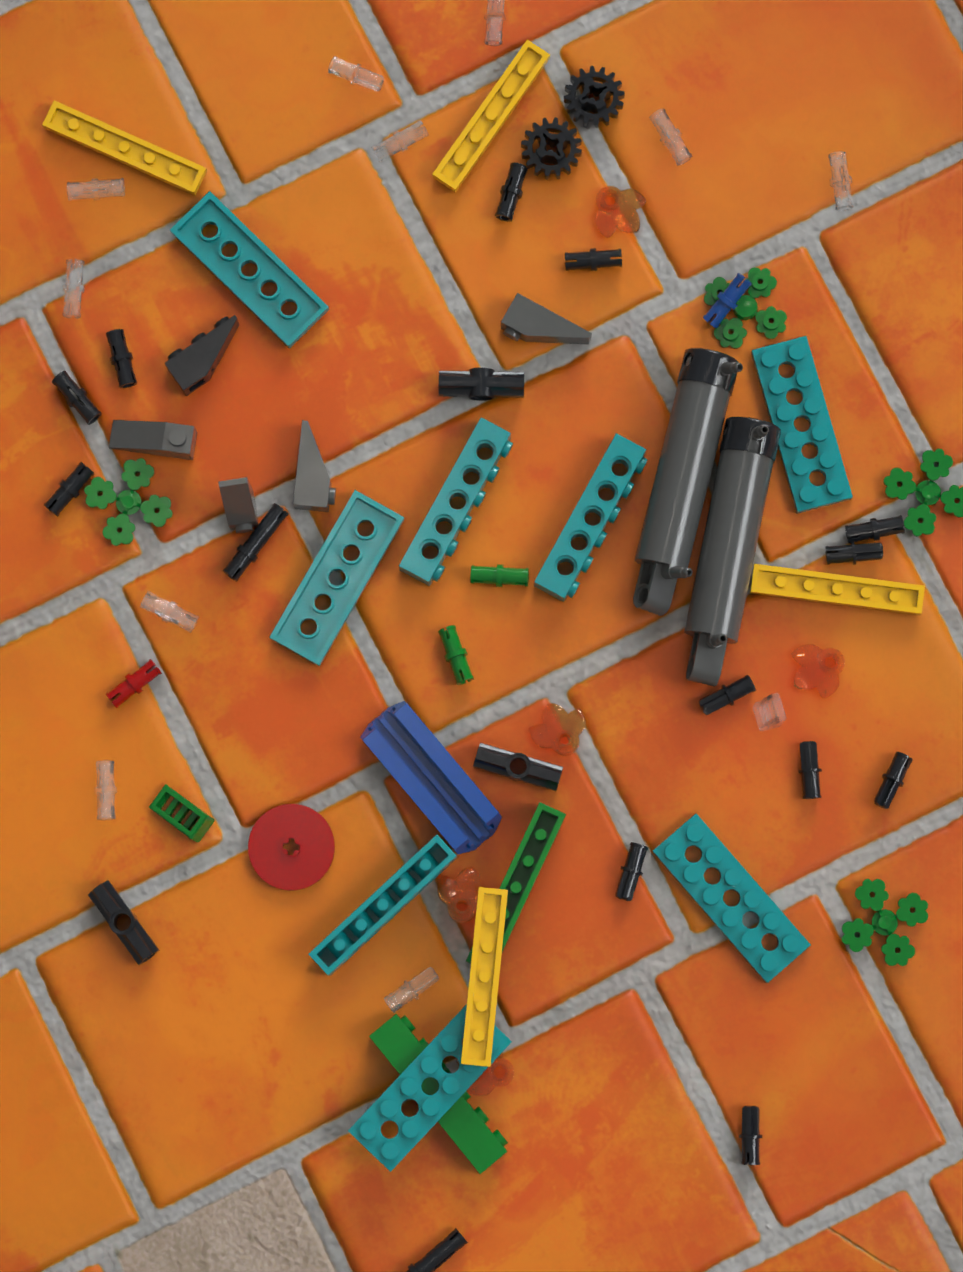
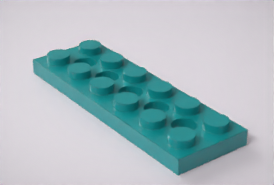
(250, 250)
(814, 409)
(344, 596)
(727, 918)
(408, 1086)

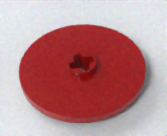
(307, 863)

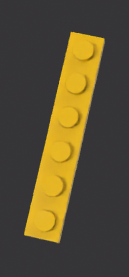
(491, 116)
(124, 147)
(837, 589)
(484, 977)

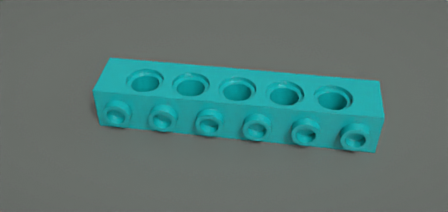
(483, 436)
(619, 452)
(383, 905)

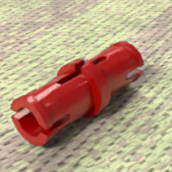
(133, 683)

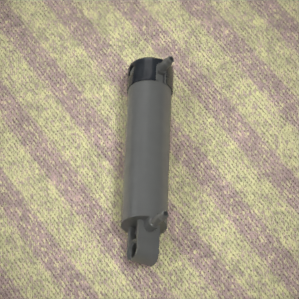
(683, 475)
(729, 543)

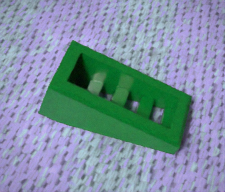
(201, 826)

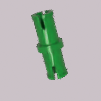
(499, 575)
(456, 655)

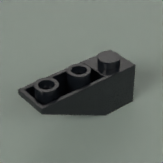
(199, 361)

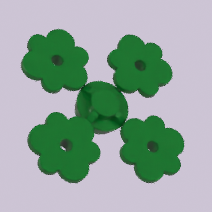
(747, 309)
(926, 492)
(128, 502)
(884, 922)

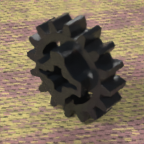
(589, 86)
(557, 158)

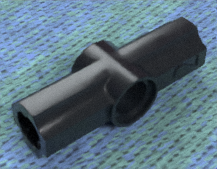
(481, 384)
(499, 760)
(112, 907)

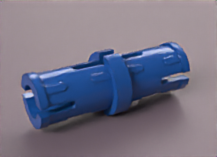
(727, 300)

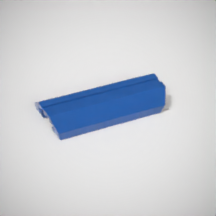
(431, 778)

